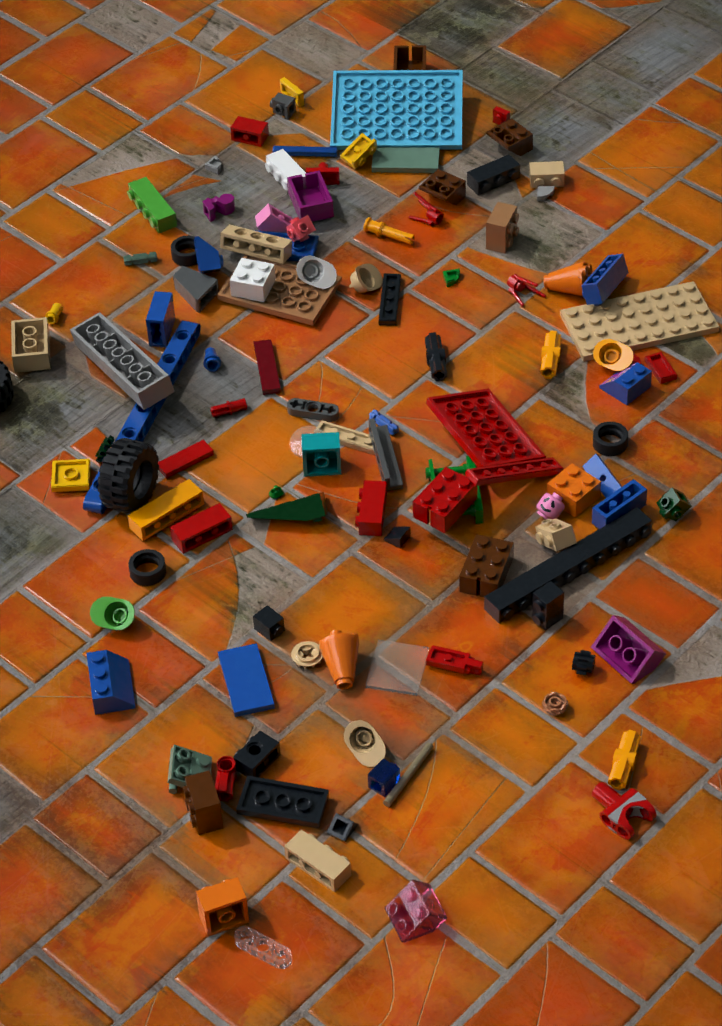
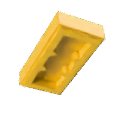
(292, 90)

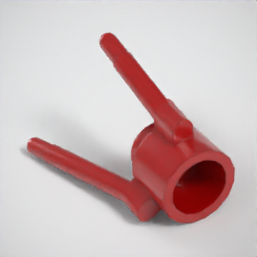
(433, 214)
(518, 283)

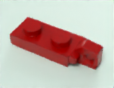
(453, 661)

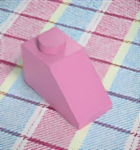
(272, 220)

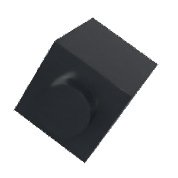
(268, 623)

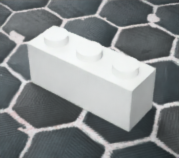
(283, 166)

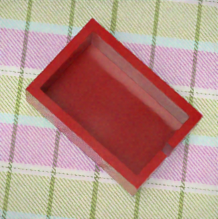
(446, 498)

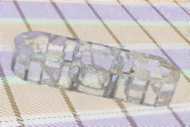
(268, 955)

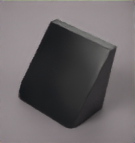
(398, 536)
(341, 827)

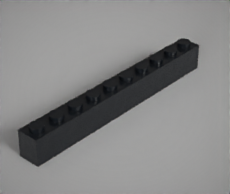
(568, 564)

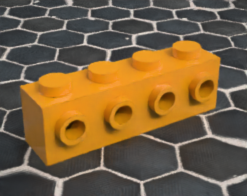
(165, 509)

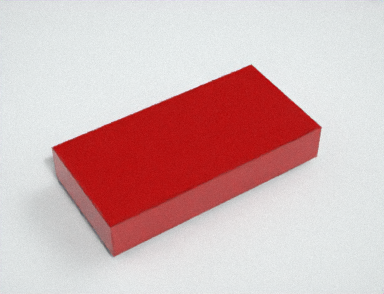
(660, 367)

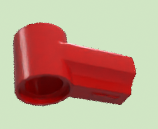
(225, 778)

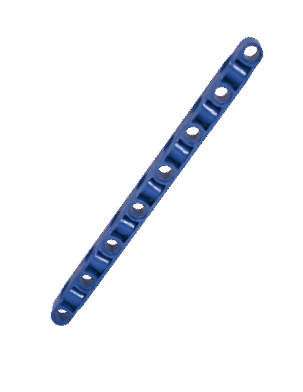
(141, 420)

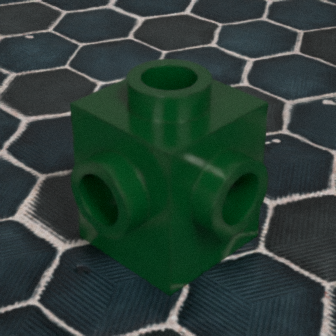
(673, 504)

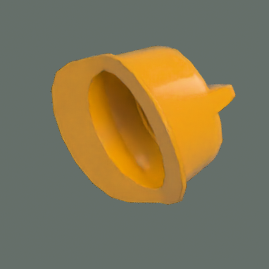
(613, 355)

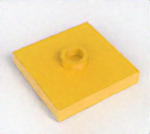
(70, 475)

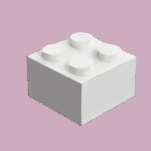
(252, 280)

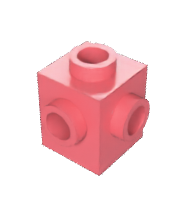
(300, 228)

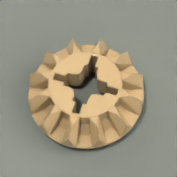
(306, 648)

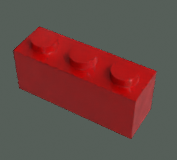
(371, 508)
(201, 528)

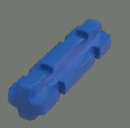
(382, 420)

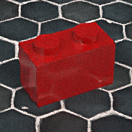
(249, 131)

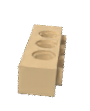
(256, 244)

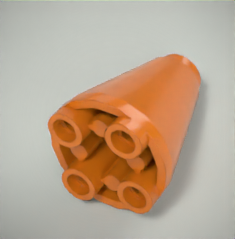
(568, 278)
(341, 656)

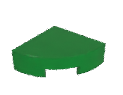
(451, 276)

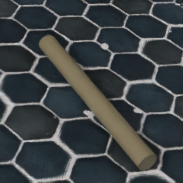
(408, 774)

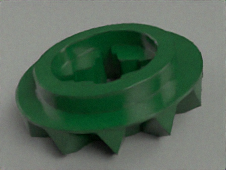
(106, 444)

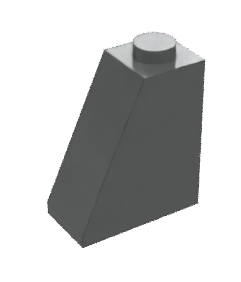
(195, 287)

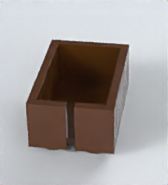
(402, 61)
(488, 562)

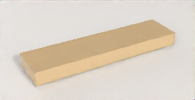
(349, 437)

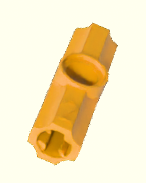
(550, 354)
(624, 760)

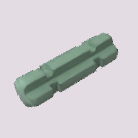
(140, 258)

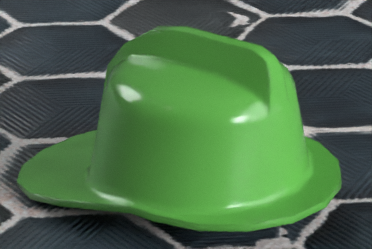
(112, 613)

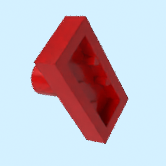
(330, 174)

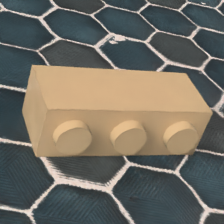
(318, 860)

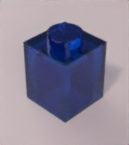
(383, 777)

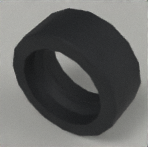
(179, 244)
(606, 448)
(147, 578)

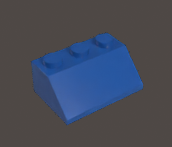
(110, 682)

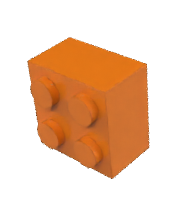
(576, 488)
(222, 906)

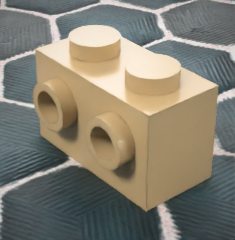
(555, 534)

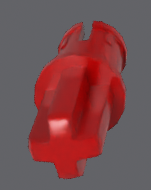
(229, 407)

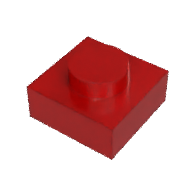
(500, 115)

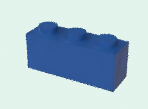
(619, 503)

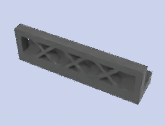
(385, 456)

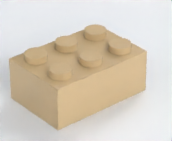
(30, 344)

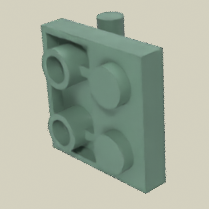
(185, 763)

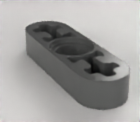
(326, 408)

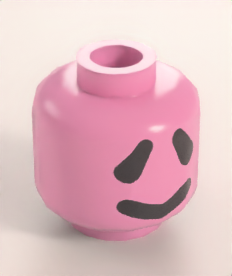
(550, 506)

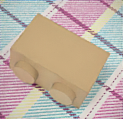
(546, 174)

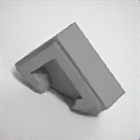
(213, 165)
(544, 192)

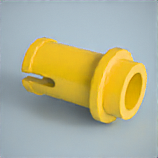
(53, 314)

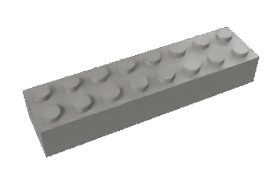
(122, 361)

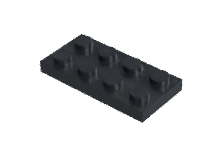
(283, 802)

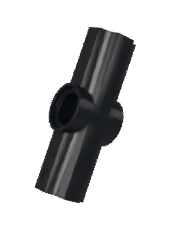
(435, 356)

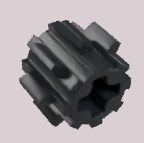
(583, 662)

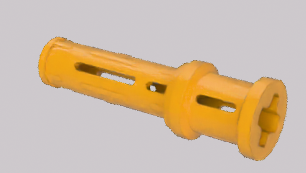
(381, 229)

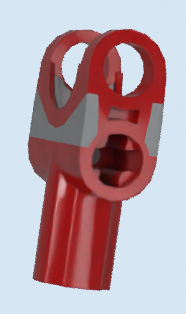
(621, 808)

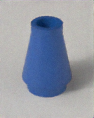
(211, 361)

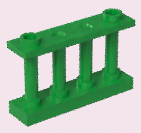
(476, 508)

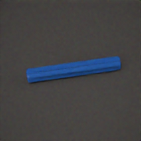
(308, 151)

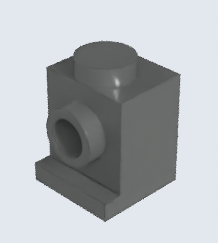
(283, 105)

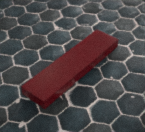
(267, 367)

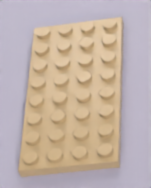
(641, 319)

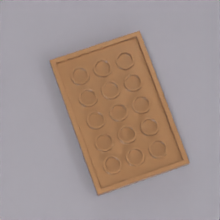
(288, 295)

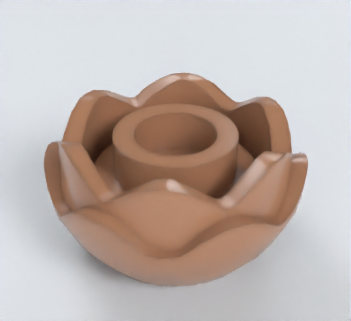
(555, 703)

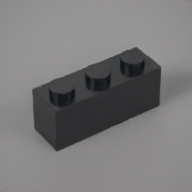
(493, 174)

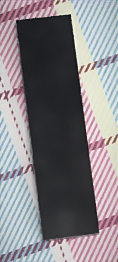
(389, 299)

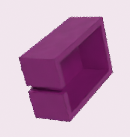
(313, 200)

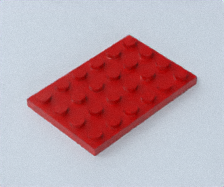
(484, 428)

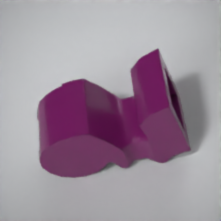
(223, 205)

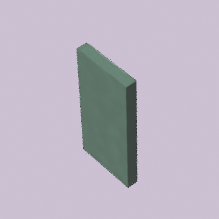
(406, 159)

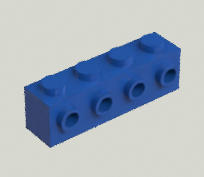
(604, 279)

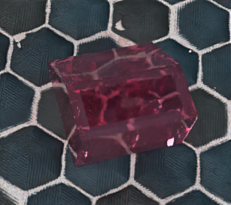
(415, 911)

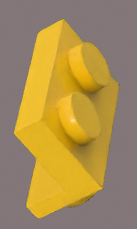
(359, 150)

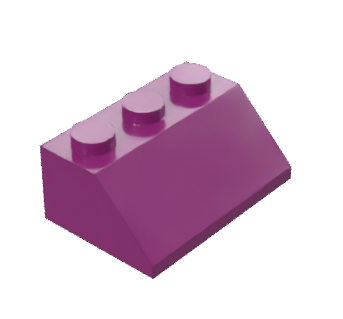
(627, 649)

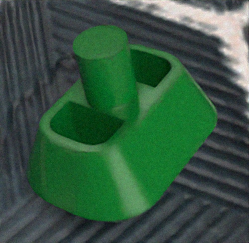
(276, 492)

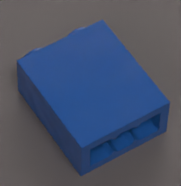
(160, 319)

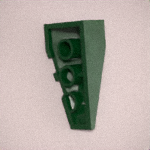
(303, 509)

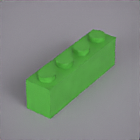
(152, 205)

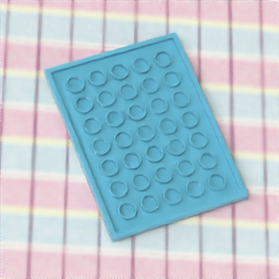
(398, 108)

